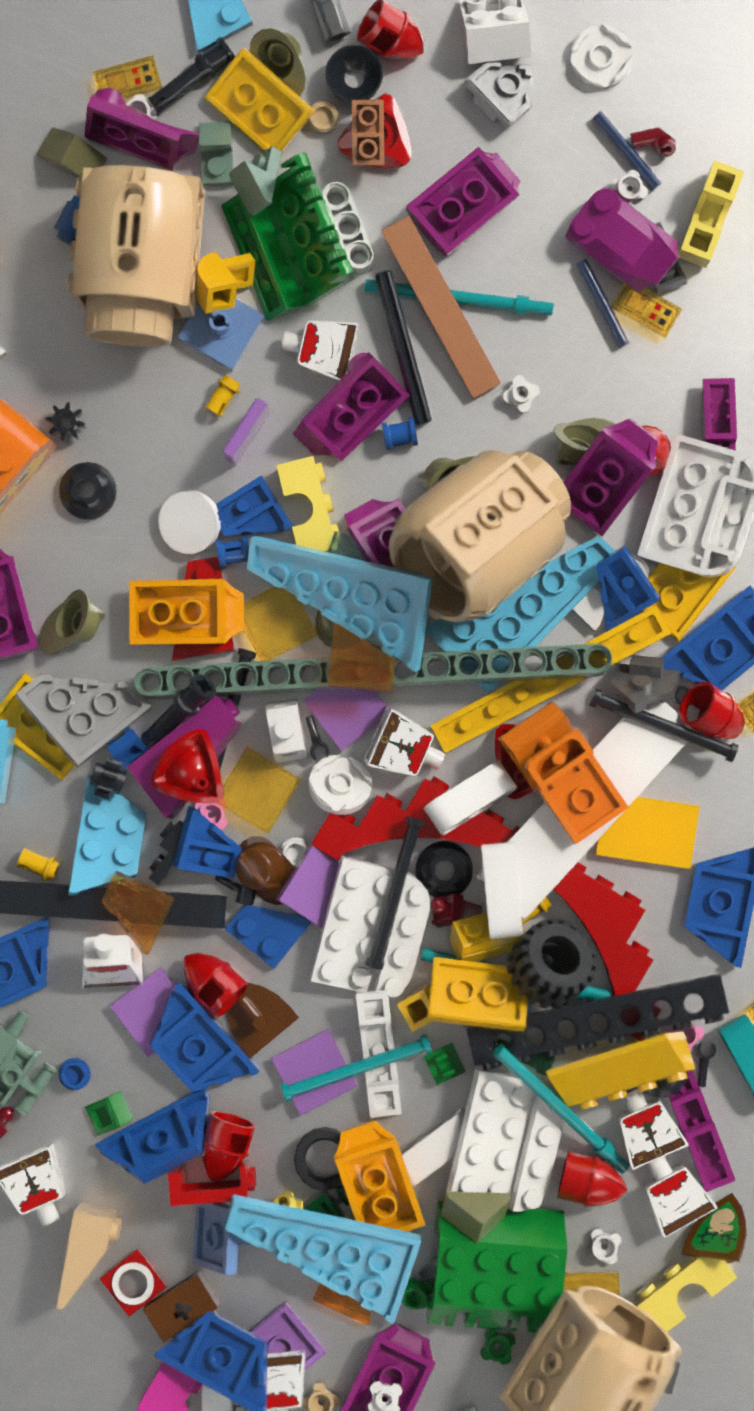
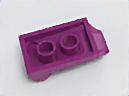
(134, 132)
(464, 200)
(623, 240)
(351, 409)
(611, 473)
(372, 529)
(16, 626)
(394, 1357)

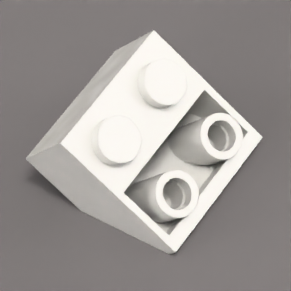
(495, 30)

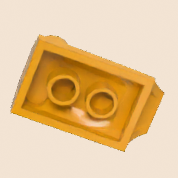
(184, 612)
(377, 1178)

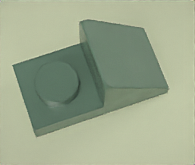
(216, 153)
(257, 180)

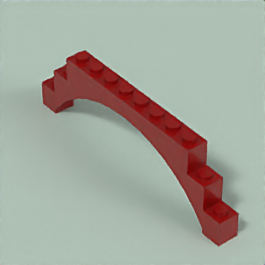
(601, 910)

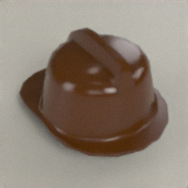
(263, 868)

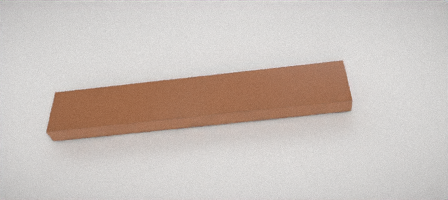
(441, 306)

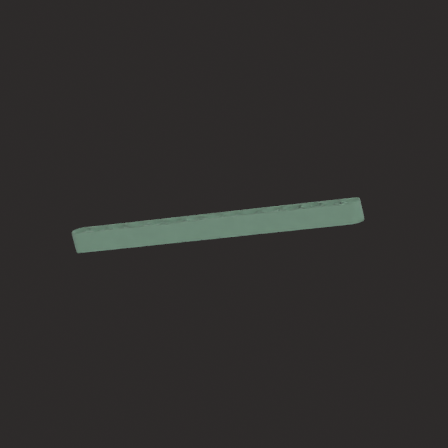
(452, 675)

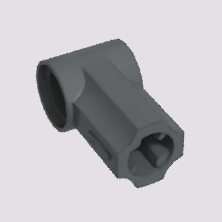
(331, 19)

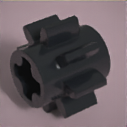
(76, 424)
(107, 778)

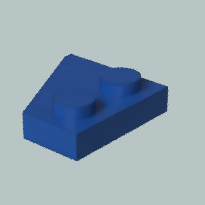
(252, 511)
(623, 588)
(205, 847)
(267, 931)

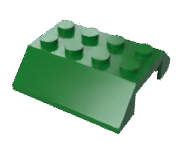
(291, 242)
(504, 1275)

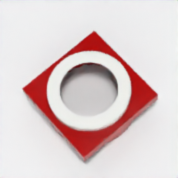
(138, 1262)

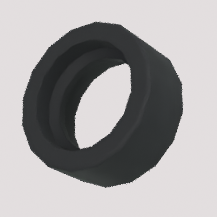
(300, 1159)

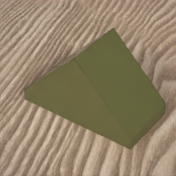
(70, 152)
(475, 1212)

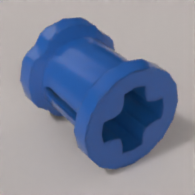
(399, 434)
(232, 552)

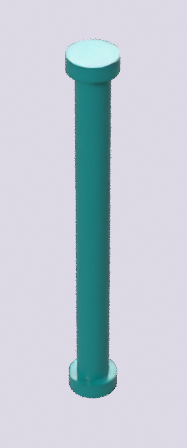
(356, 1068)

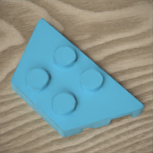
(106, 840)

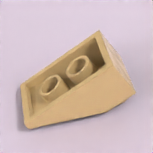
(90, 1236)

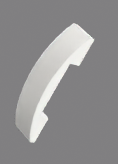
(377, 1038)

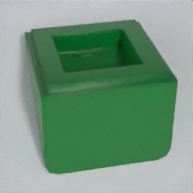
(109, 1113)

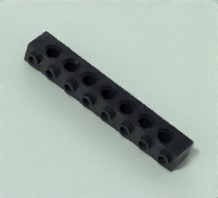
(709, 988)

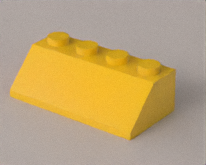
(623, 1070)

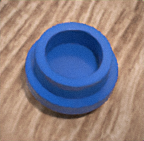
(74, 1074)

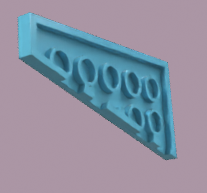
(362, 596)
(528, 612)
(340, 1253)

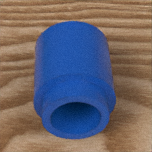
(64, 224)

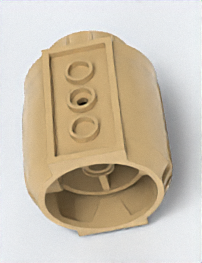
(135, 252)
(483, 532)
(593, 1357)

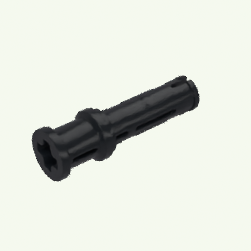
(205, 66)
(185, 704)

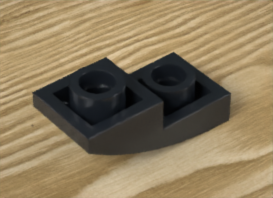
(163, 865)

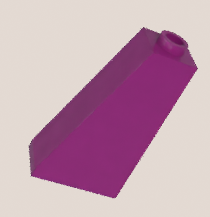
(215, 717)

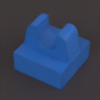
(127, 748)

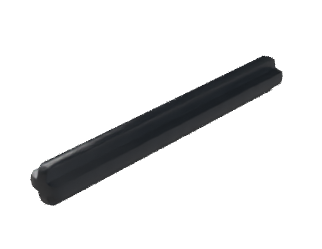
(403, 347)

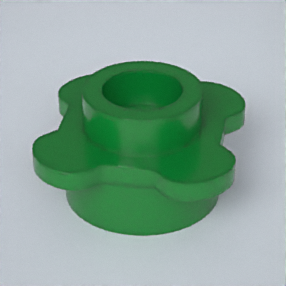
(416, 1300)
(501, 1355)

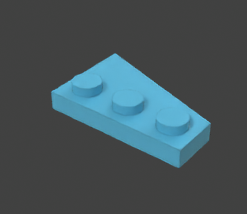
(217, 19)

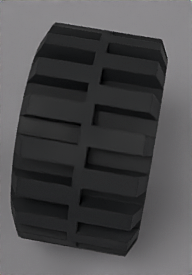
(567, 949)

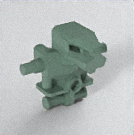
(15, 1064)

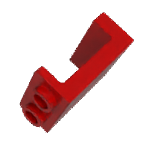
(209, 1192)

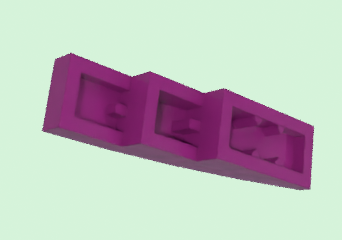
(719, 412)
(701, 1135)

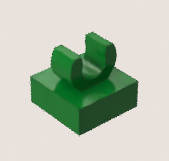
(444, 1063)

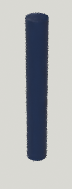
(627, 150)
(602, 303)

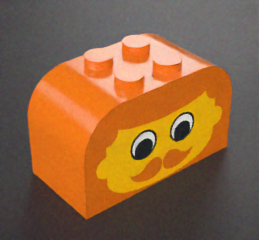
(21, 452)

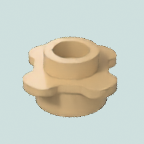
(320, 1392)

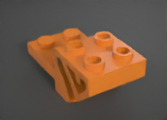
(563, 771)

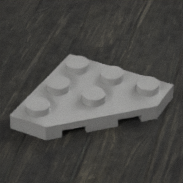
(82, 712)

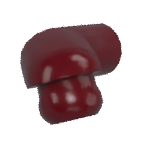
(656, 139)

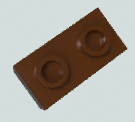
(192, 1291)

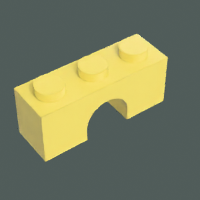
(710, 214)
(303, 480)
(661, 1298)

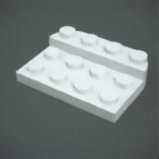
(701, 509)
(353, 924)
(506, 1141)

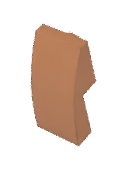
(368, 132)

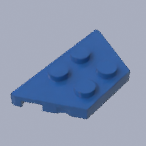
(719, 647)
(722, 903)
(24, 961)
(196, 1044)
(160, 1139)
(222, 1359)

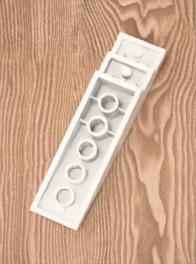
(631, 759)

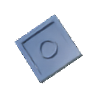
(222, 333)
(213, 1245)

